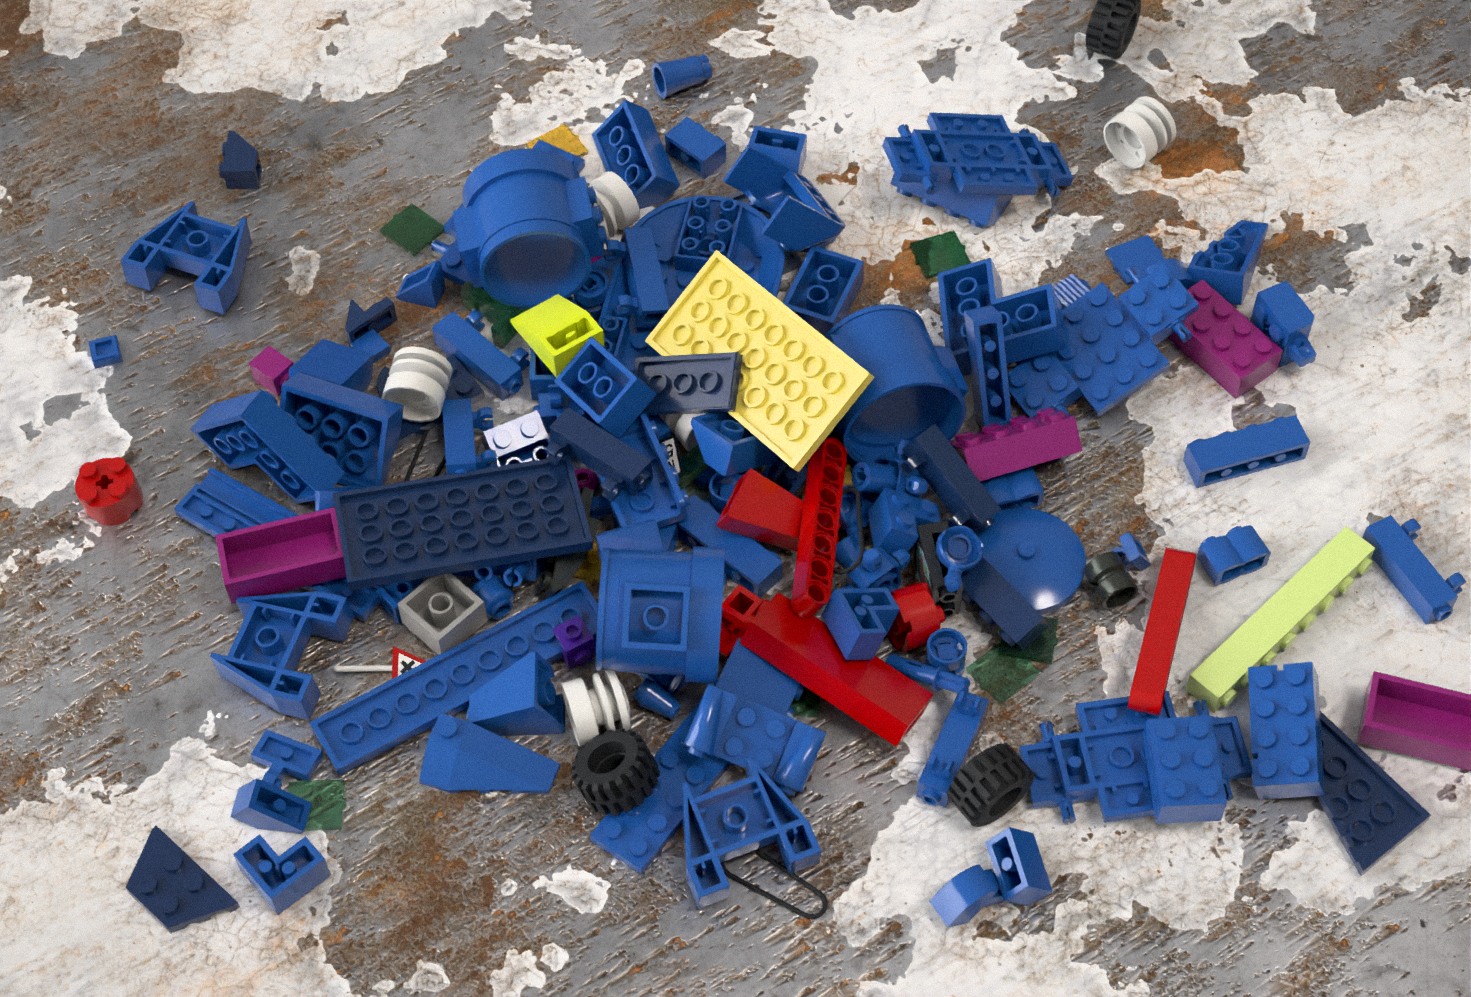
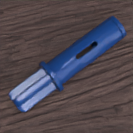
(938, 677)

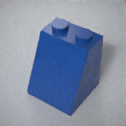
(336, 365)

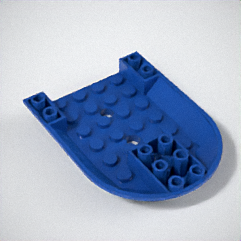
(685, 239)

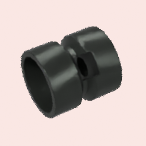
(1110, 580)

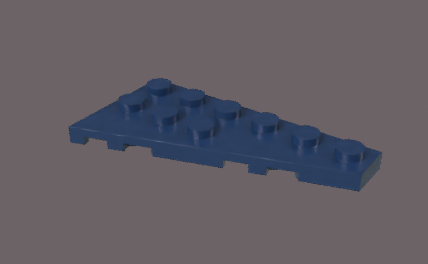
(1363, 801)

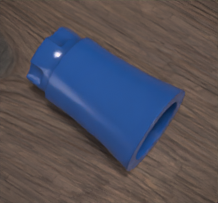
(680, 74)

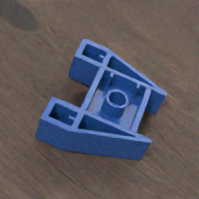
(194, 246)
(273, 642)
(737, 822)

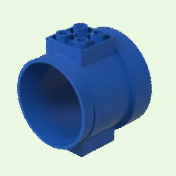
(528, 227)
(910, 386)
(661, 612)

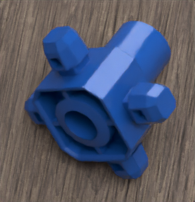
(885, 473)
(876, 568)

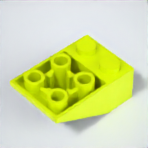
(557, 331)

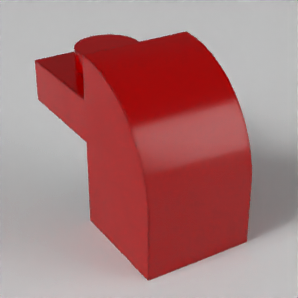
(734, 613)

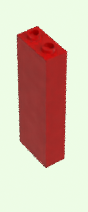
(809, 654)

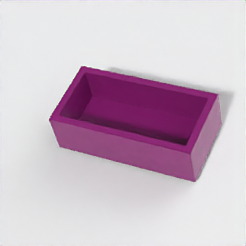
(1227, 343)
(1018, 443)
(281, 555)
(1417, 720)

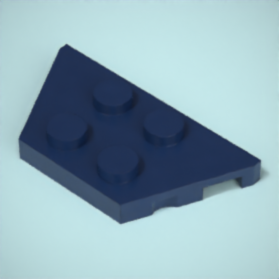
(175, 886)

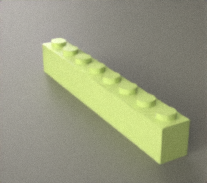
(1280, 619)

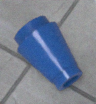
(657, 699)

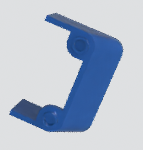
(797, 208)

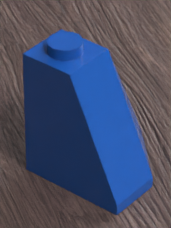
(519, 701)

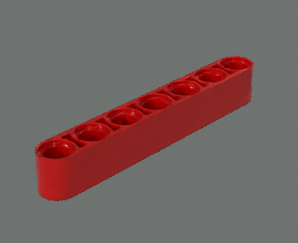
(819, 529)
(1162, 632)

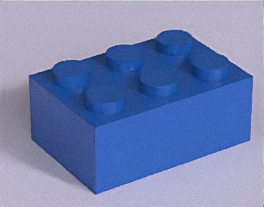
(825, 288)
(605, 387)
(1184, 770)

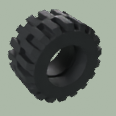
(1112, 26)
(615, 772)
(990, 784)

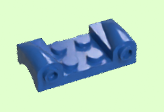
(745, 730)

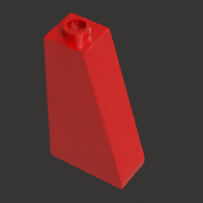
(763, 512)

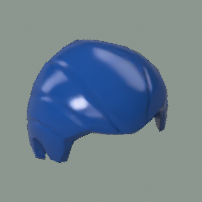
(848, 513)
(958, 551)

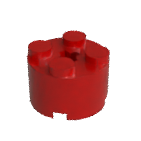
(108, 490)
(916, 617)

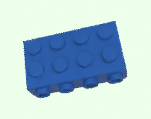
(663, 497)

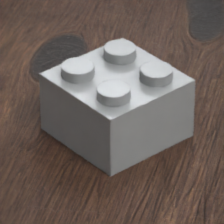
(442, 612)

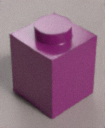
(271, 369)

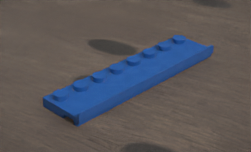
(227, 505)

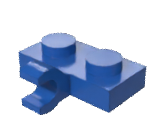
(285, 757)

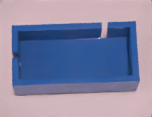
(1285, 731)

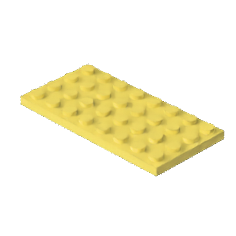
(790, 374)

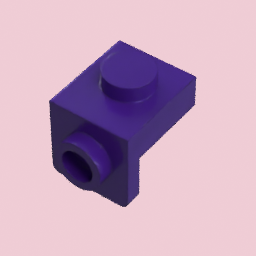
(576, 642)

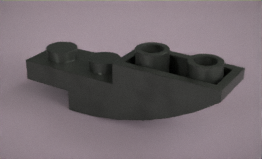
(563, 567)

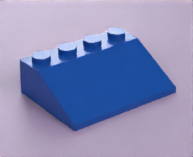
(347, 424)

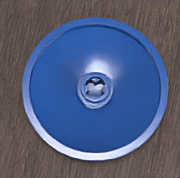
(1035, 556)

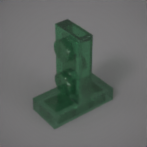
(494, 311)

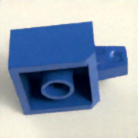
(1286, 321)

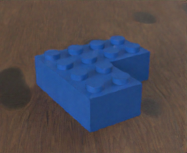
(1029, 318)
(260, 433)

